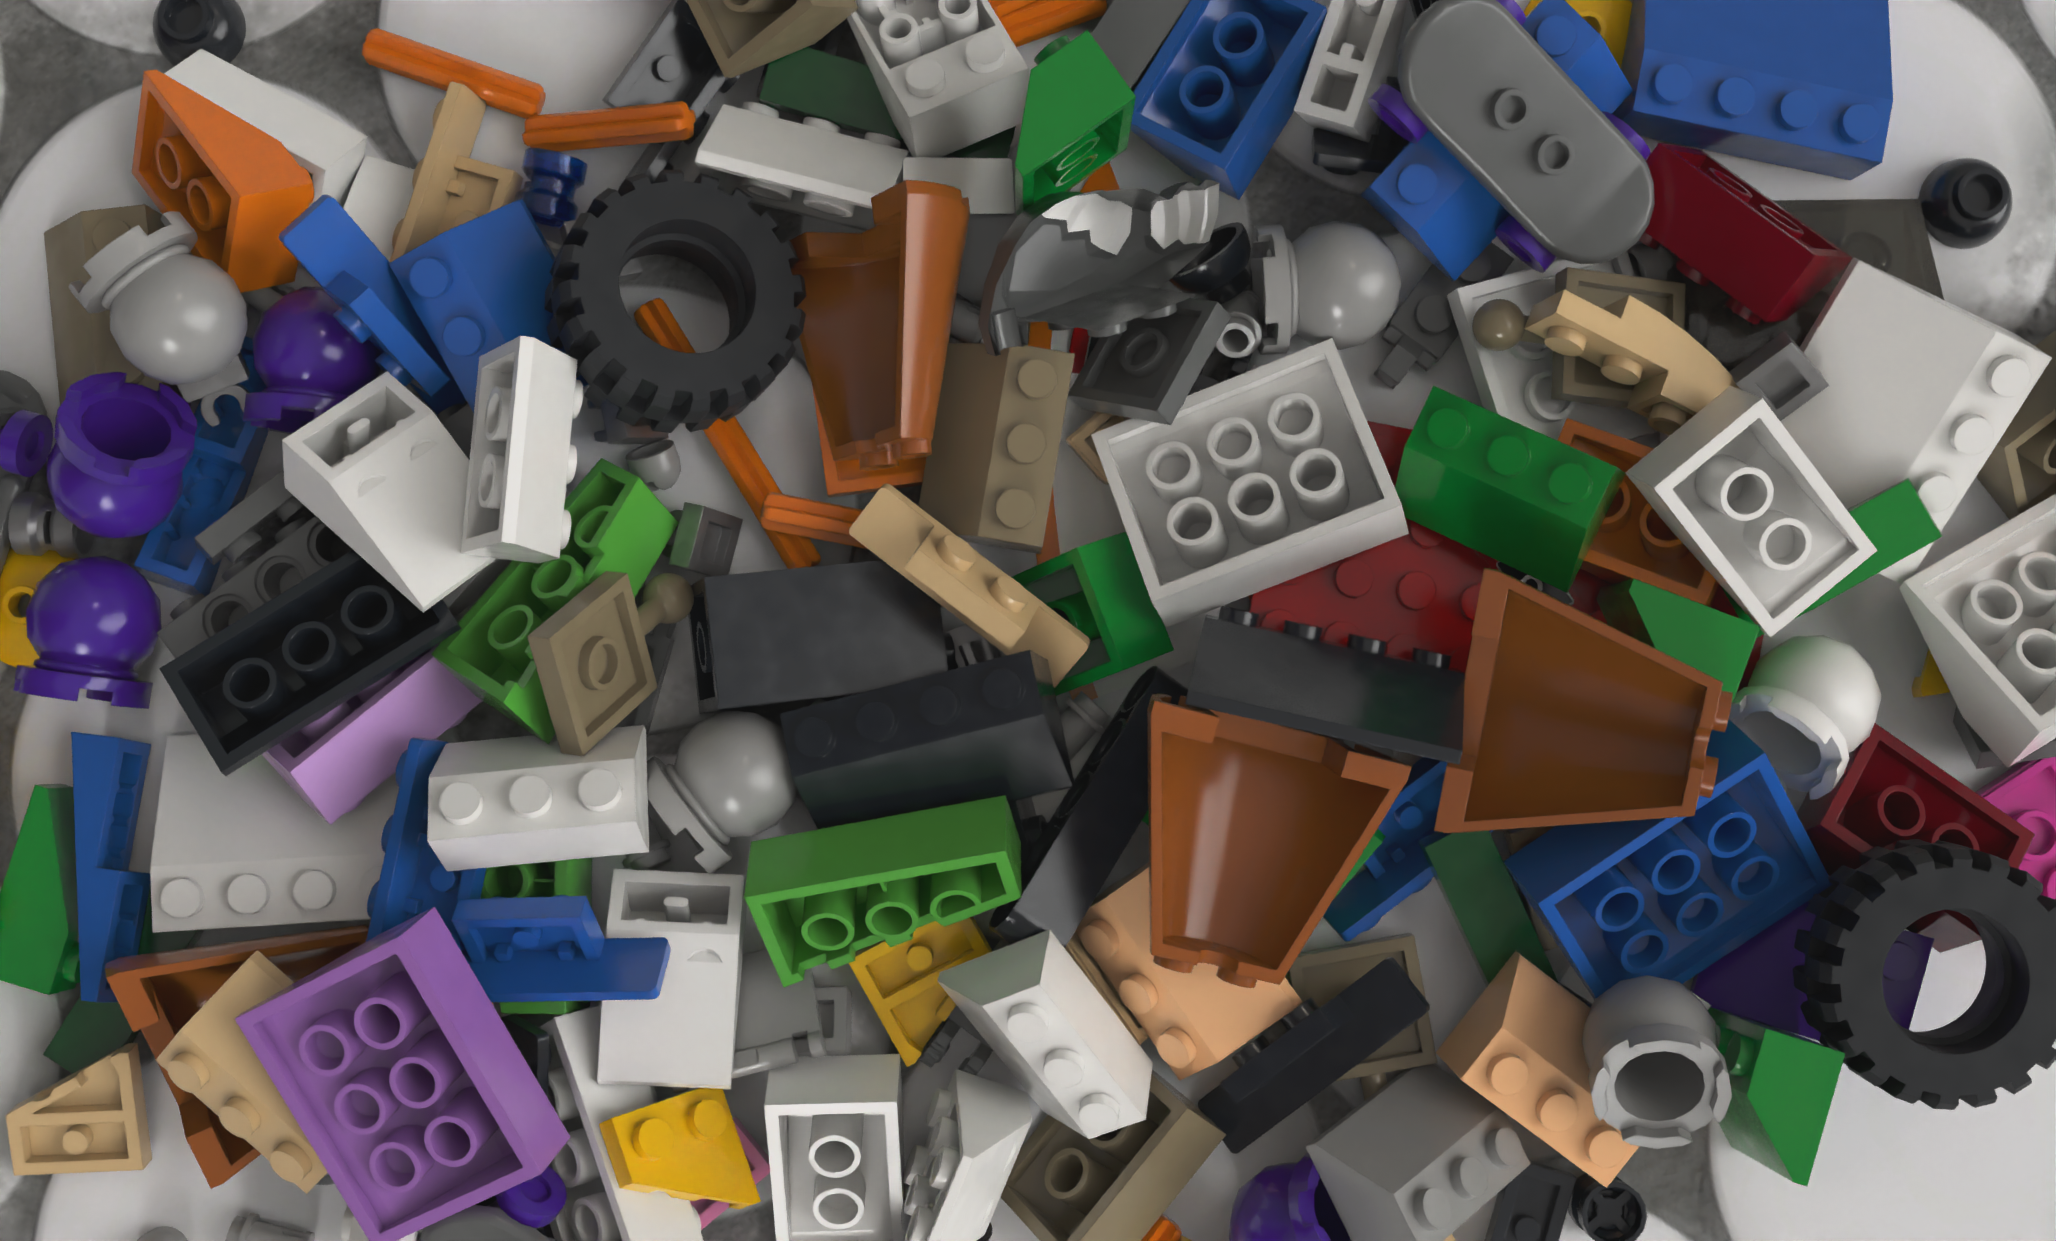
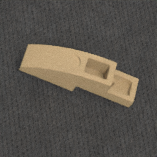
(1636, 347)

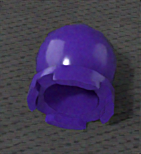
(305, 362)
(119, 455)
(91, 631)
(1286, 1205)

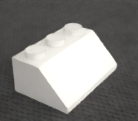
(315, 140)
(799, 165)
(521, 453)
(536, 805)
(1054, 1034)

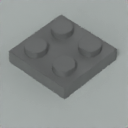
(1150, 364)

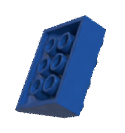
(1763, 80)
(1674, 889)

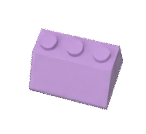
(361, 740)

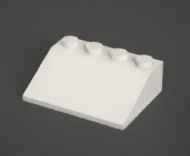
(1908, 394)
(1250, 484)
(1994, 630)
(253, 850)

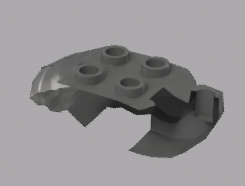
(1094, 260)

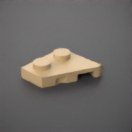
(84, 1121)

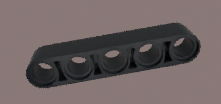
(1089, 824)

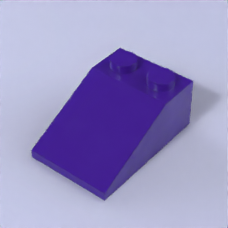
(1759, 978)

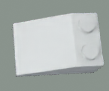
(1752, 508)
(836, 1148)

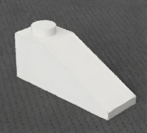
(1349, 64)

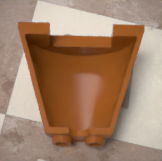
(883, 321)
(1574, 721)
(1252, 835)
(169, 987)

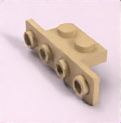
(447, 182)
(966, 582)

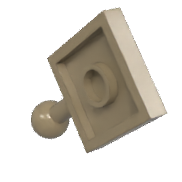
(1501, 326)
(597, 655)
(1333, 969)

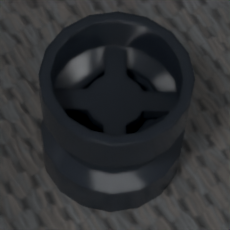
(1616, 1217)

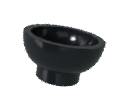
(192, 25)
(1965, 202)
(1220, 267)

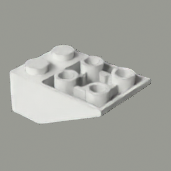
(942, 70)
(388, 487)
(692, 1025)
(964, 1159)

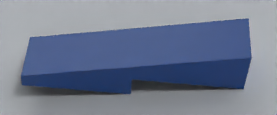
(212, 486)
(109, 896)

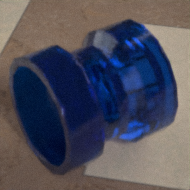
(552, 185)

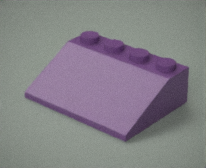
(405, 1080)

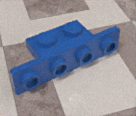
(370, 299)
(1398, 863)
(411, 872)
(555, 952)

